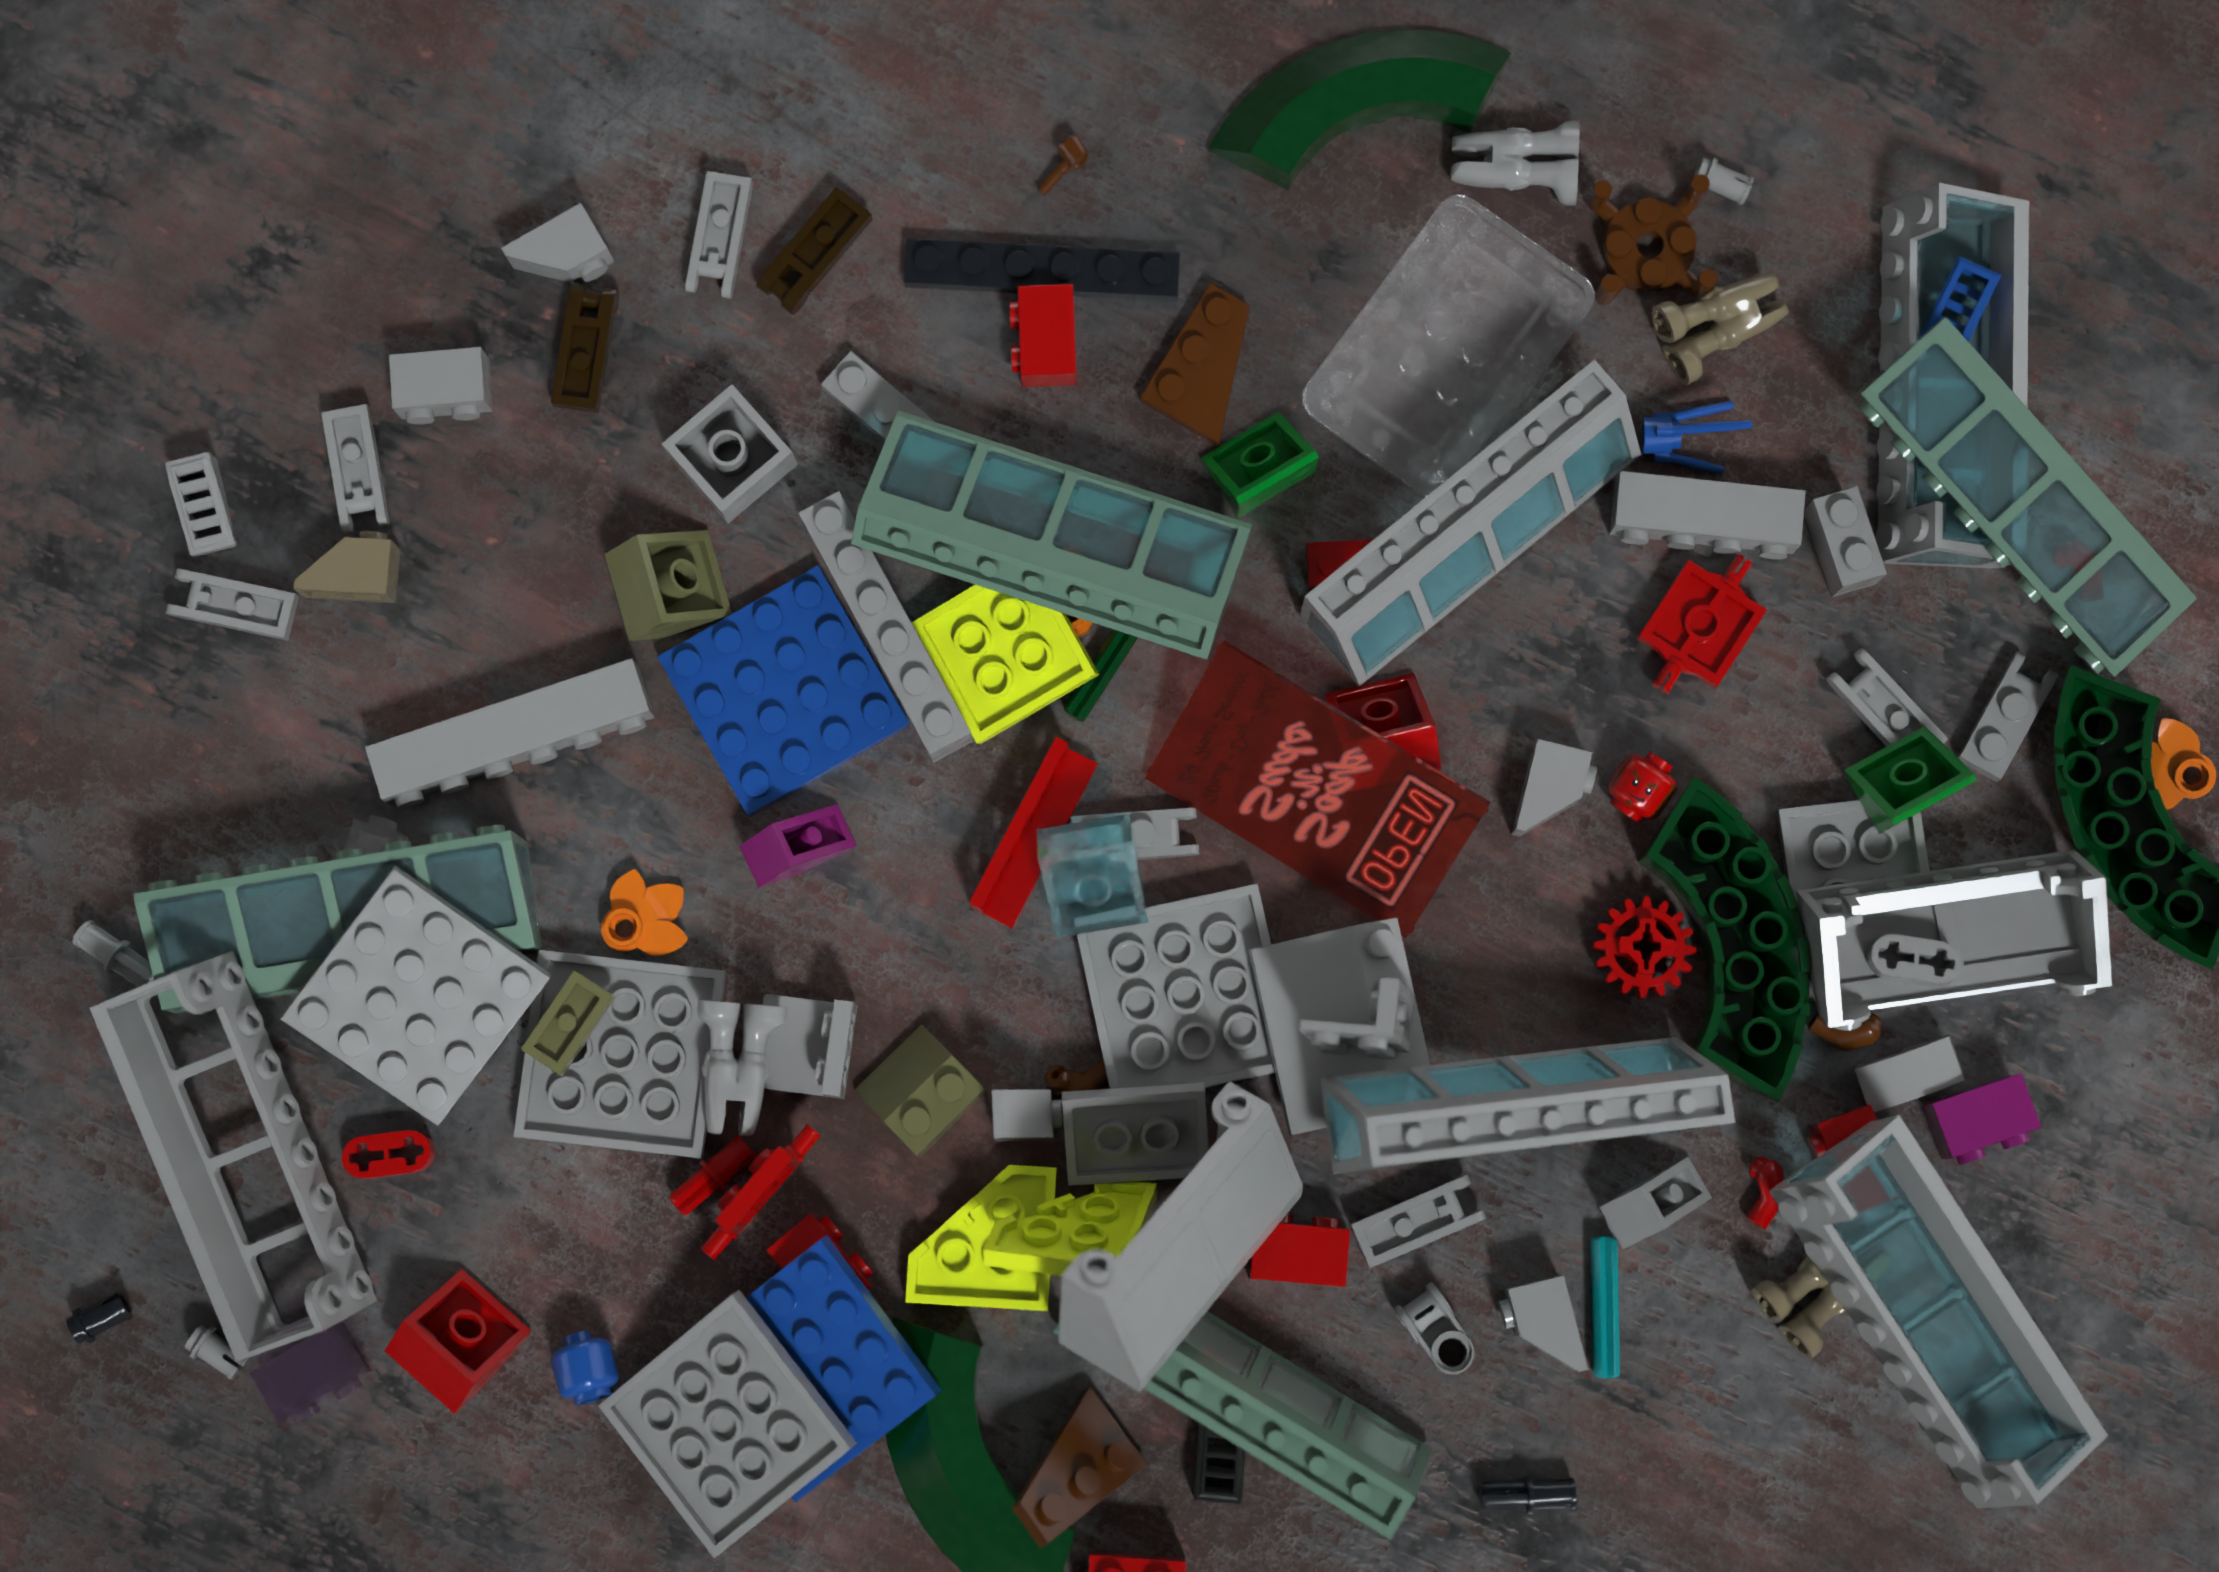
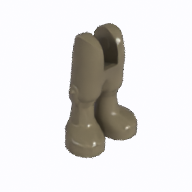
(1734, 318)
(1779, 1299)

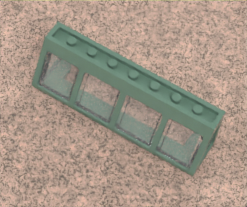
(1293, 1423)

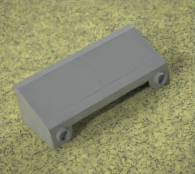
(2007, 918)
(1142, 1304)

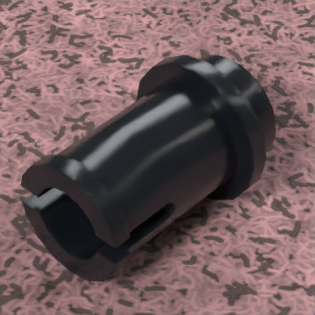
(99, 1317)

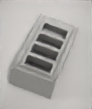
(189, 466)

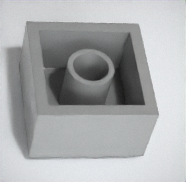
(730, 453)

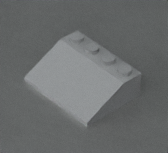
(1327, 981)

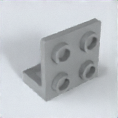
(1393, 1013)
(811, 1047)

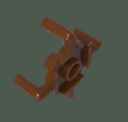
(1653, 219)

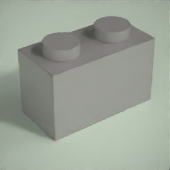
(440, 384)
(1844, 542)

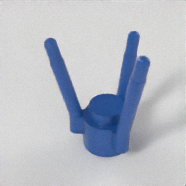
(1665, 432)

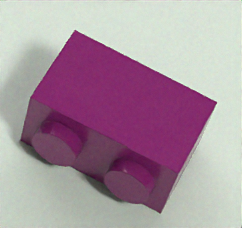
(1982, 1117)

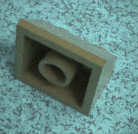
(667, 584)
(920, 1091)

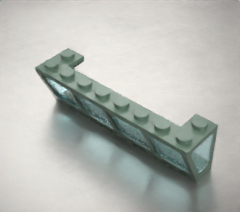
(2025, 498)
(1051, 534)
(293, 916)

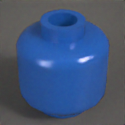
(584, 1368)

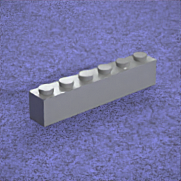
(886, 628)
(510, 733)

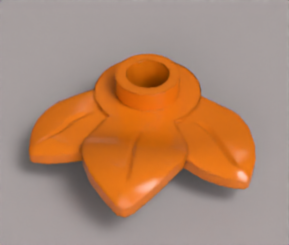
(2174, 752)
(650, 912)

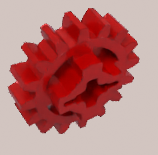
(1664, 948)

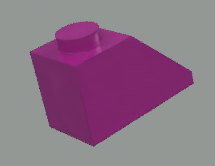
(797, 845)

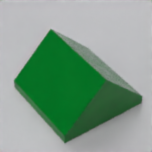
(1260, 463)
(1907, 778)

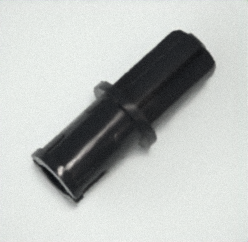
(1528, 1494)

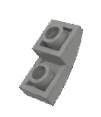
(1910, 1073)

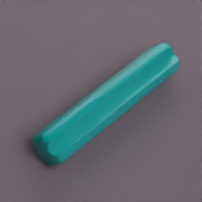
(1605, 1307)

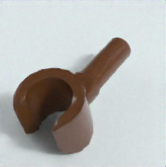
(1073, 157)

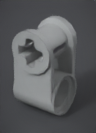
(1434, 1328)

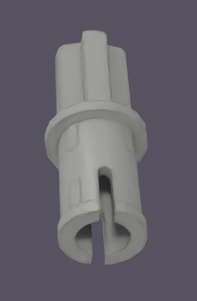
(114, 954)

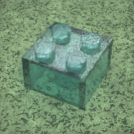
(1092, 875)

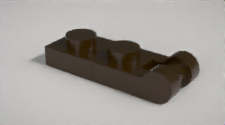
(815, 249)
(584, 349)

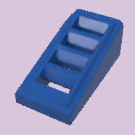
(1951, 283)

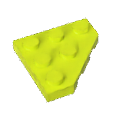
(1070, 1227)
(951, 1261)

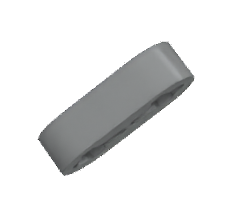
(1917, 949)

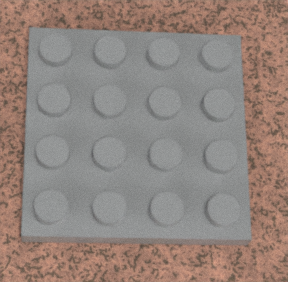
(1181, 993)
(416, 995)
(637, 1072)
(727, 1424)

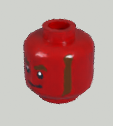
(1642, 786)

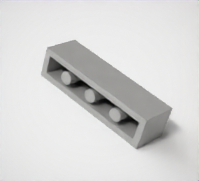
(1707, 514)

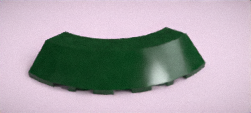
(1353, 86)
(2121, 819)
(1747, 937)
(951, 1470)

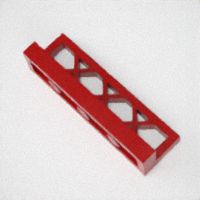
(1047, 804)

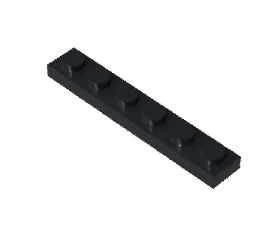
(1007, 266)

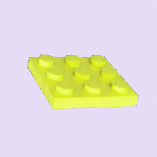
(1002, 657)

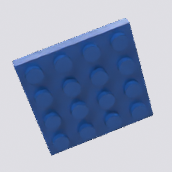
(783, 691)
(843, 1347)

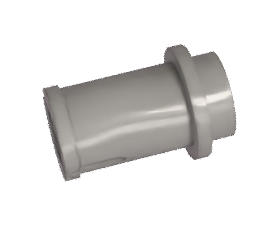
(1725, 181)
(213, 1349)

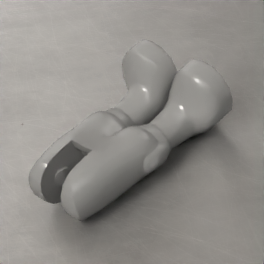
(1505, 161)
(742, 1077)

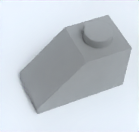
(562, 249)
(1552, 783)
(1025, 1115)
(1655, 1203)
(1545, 1319)

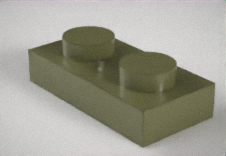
(568, 1023)

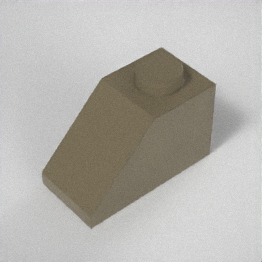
(354, 571)

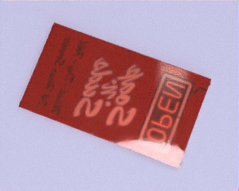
(1316, 788)

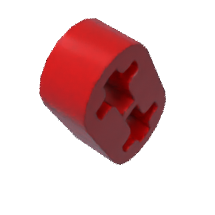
(389, 1165)

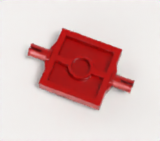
(1702, 624)
(745, 1202)

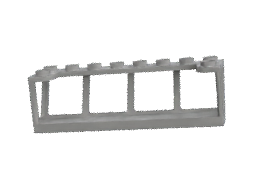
(193, 1172)

